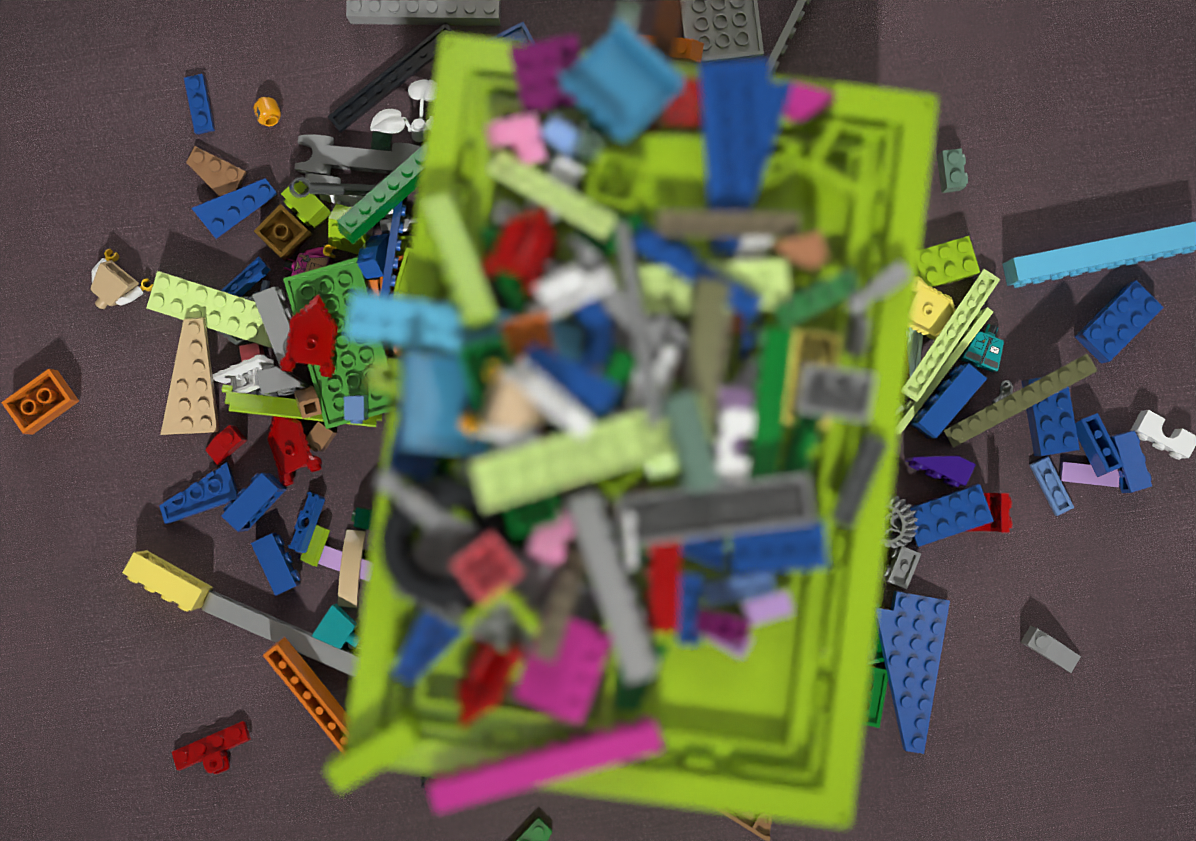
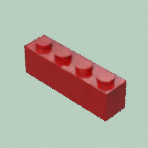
(664, 587)

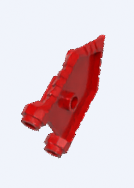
(524, 248)
(311, 339)
(290, 449)
(485, 678)

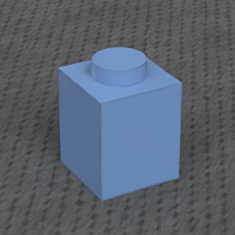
(356, 408)

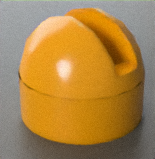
(466, 419)

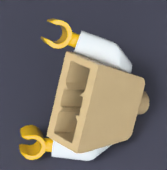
(113, 284)
(507, 406)

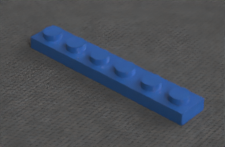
(394, 245)
(691, 269)

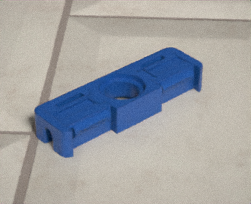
(304, 534)

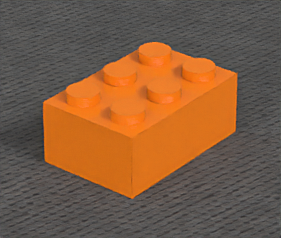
(40, 401)

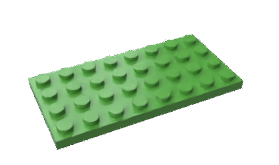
(351, 358)

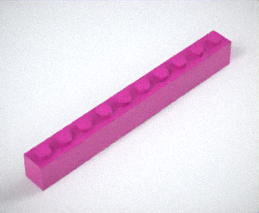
(545, 764)

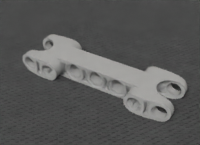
(328, 156)
(615, 303)

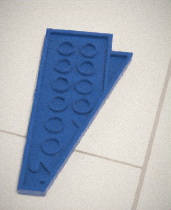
(739, 128)
(911, 650)

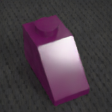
(722, 626)

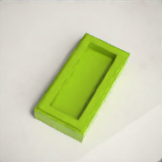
(315, 546)

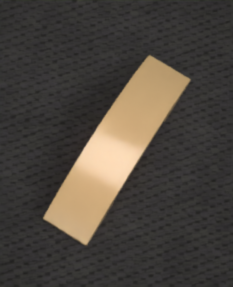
(350, 568)

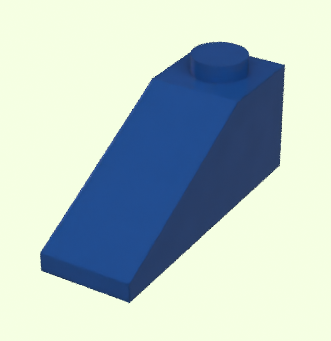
(373, 256)

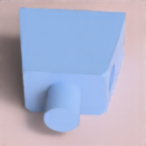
(560, 137)

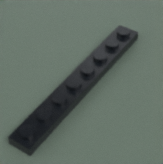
(389, 80)

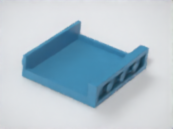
(622, 82)
(432, 406)

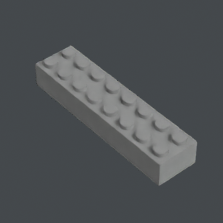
(425, 12)
(718, 510)
(613, 586)

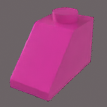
(807, 102)

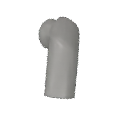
(1005, 390)

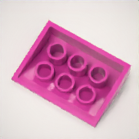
(569, 682)

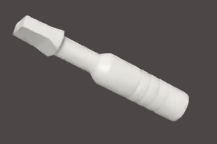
(630, 542)

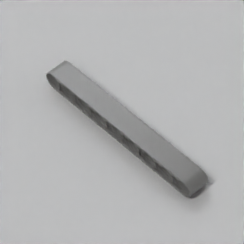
(276, 629)

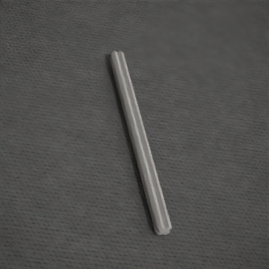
(638, 324)

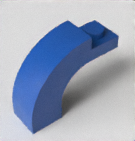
(599, 333)

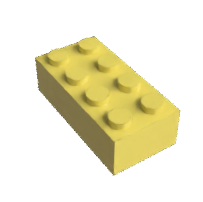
(810, 349)
(167, 580)

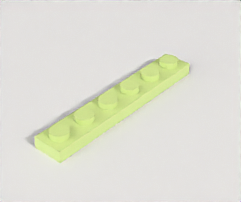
(552, 195)

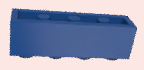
(574, 380)

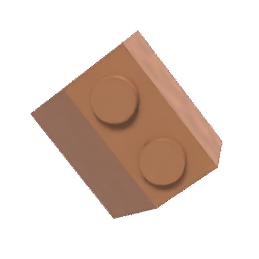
(802, 251)

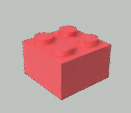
(487, 568)

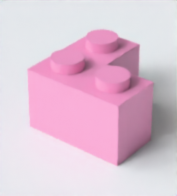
(521, 134)
(549, 541)

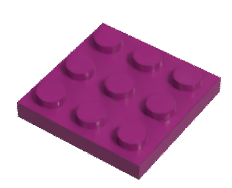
(537, 71)

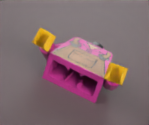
(310, 260)

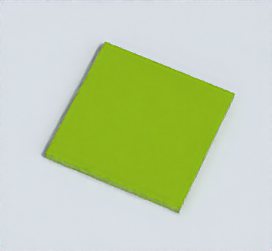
(671, 183)

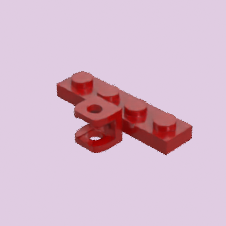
(212, 749)

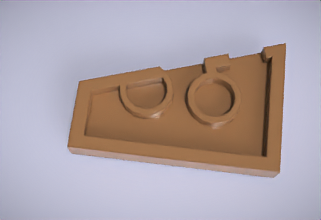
(216, 172)

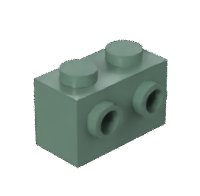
(951, 170)

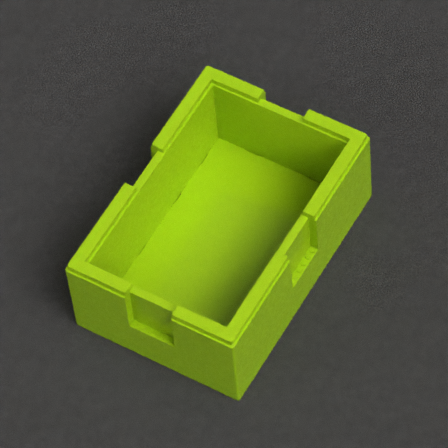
(737, 733)

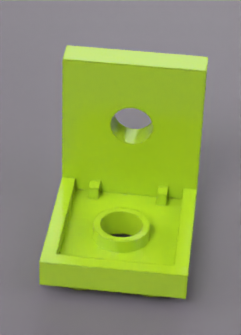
(820, 173)
(516, 603)

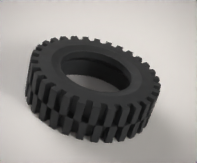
(397, 553)

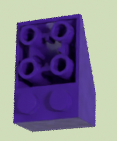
(952, 469)

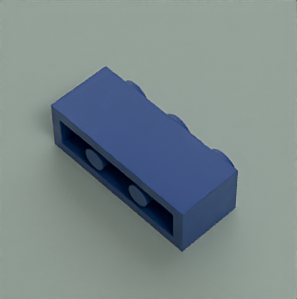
(1098, 445)
(1134, 472)
(276, 563)

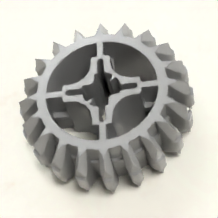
(901, 521)

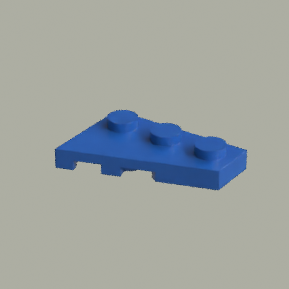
(426, 644)

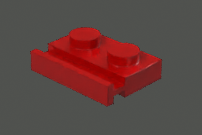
(685, 107)

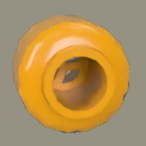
(267, 111)

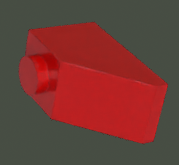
(225, 443)

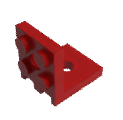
(999, 507)

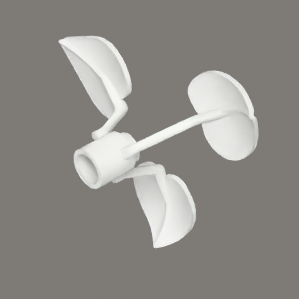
(391, 121)

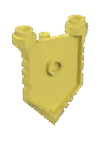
(930, 310)

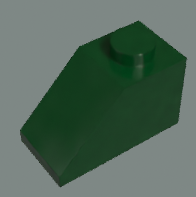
(364, 518)

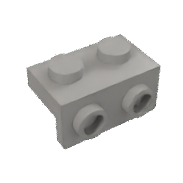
(901, 566)

